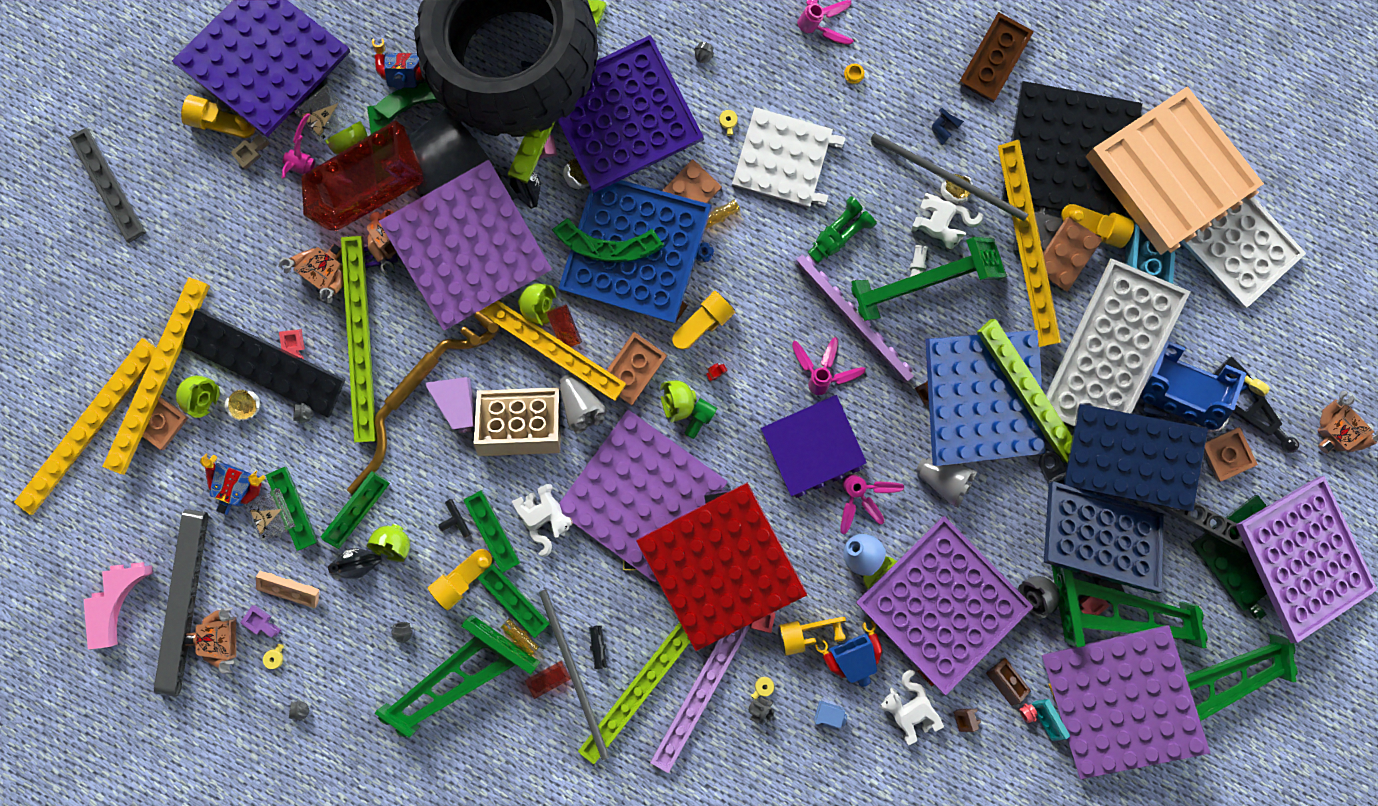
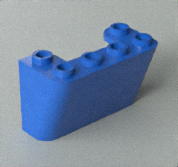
(1192, 391)

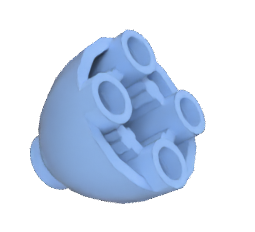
(868, 558)

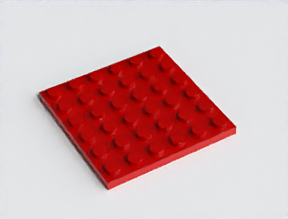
(721, 566)

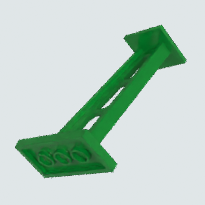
(983, 259)
(1074, 619)
(484, 637)
(1282, 667)

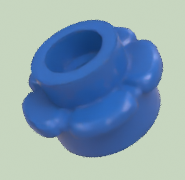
(709, 252)

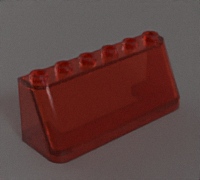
(361, 178)

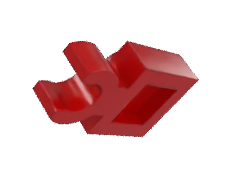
(716, 371)

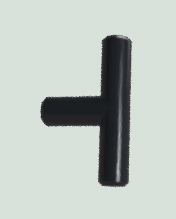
(455, 519)

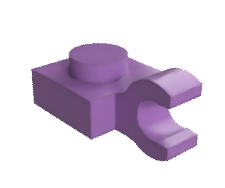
(257, 621)

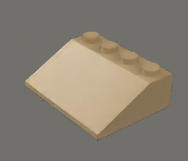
(517, 422)

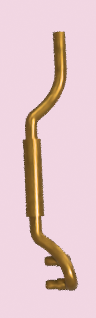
(411, 382)

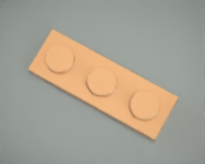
(287, 589)

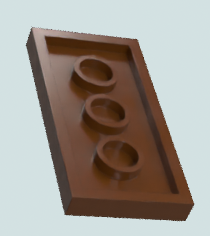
(996, 57)

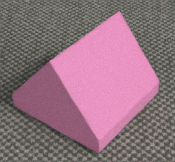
(549, 149)

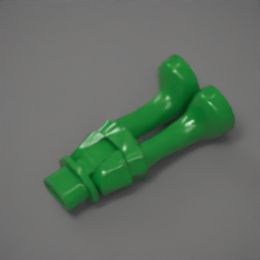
(831, 241)

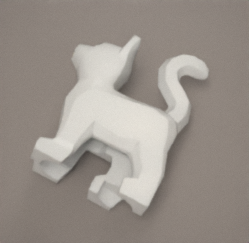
(942, 214)
(537, 516)
(913, 712)

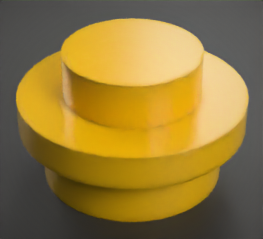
(854, 73)

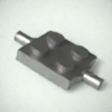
(1047, 228)

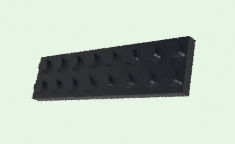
(263, 362)

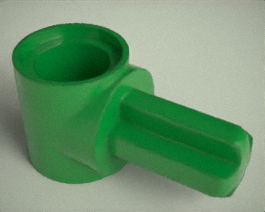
(702, 413)

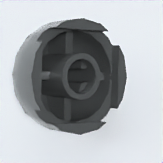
(1041, 594)

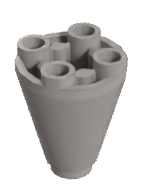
(580, 404)
(947, 480)

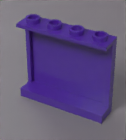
(814, 446)

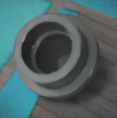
(704, 52)
(302, 413)
(401, 632)
(298, 710)

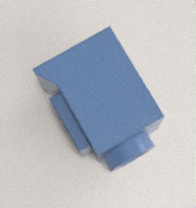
(830, 715)

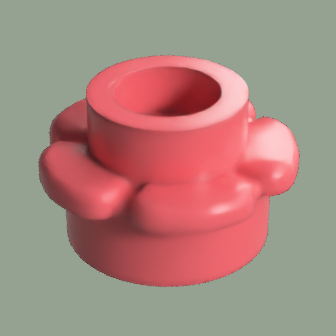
(1028, 713)

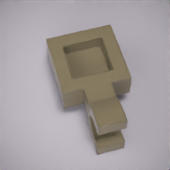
(247, 152)

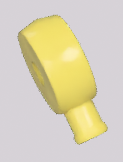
(728, 125)
(1257, 386)
(276, 654)
(761, 691)

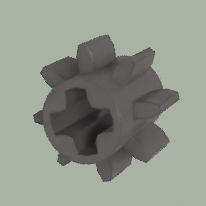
(761, 711)

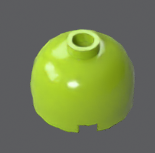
(346, 138)
(535, 303)
(196, 395)
(677, 400)
(390, 542)

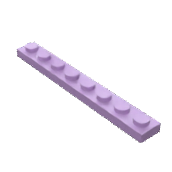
(848, 310)
(697, 699)

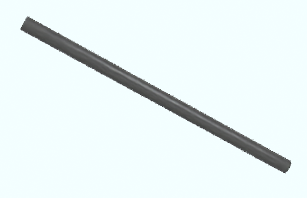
(949, 177)
(574, 674)

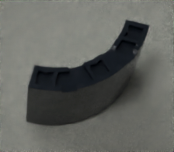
(447, 151)

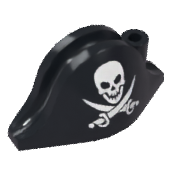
(529, 191)
(354, 563)

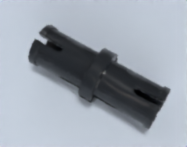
(598, 647)

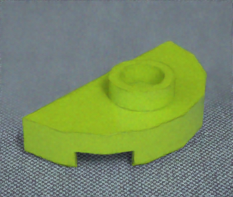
(869, 581)

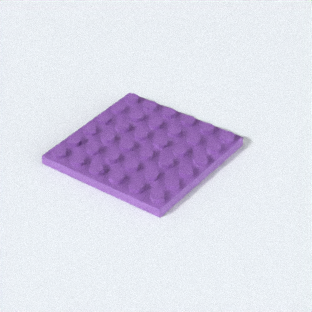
(465, 245)
(636, 487)
(1307, 558)
(944, 605)
(1126, 703)

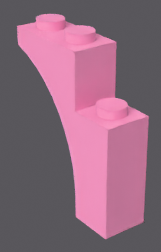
(104, 607)

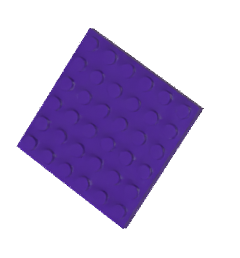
(261, 59)
(629, 116)

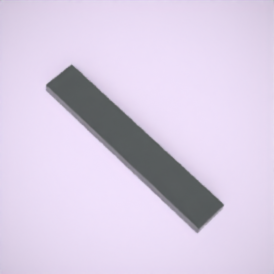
(107, 185)

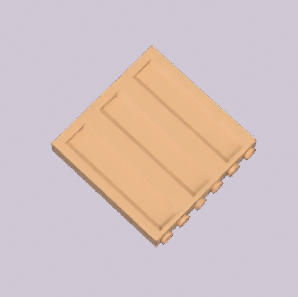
(1174, 171)

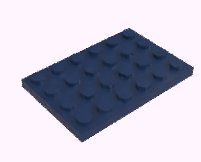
(1136, 457)
(1104, 538)

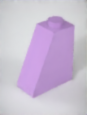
(455, 402)

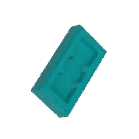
(1050, 720)

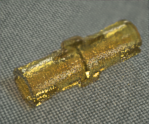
(721, 213)
(520, 637)

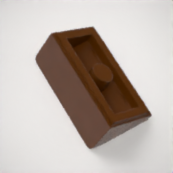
(1008, 682)

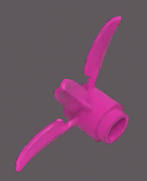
(814, 14)
(294, 159)
(821, 377)
(868, 504)

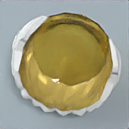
(574, 175)
(954, 193)
(242, 405)

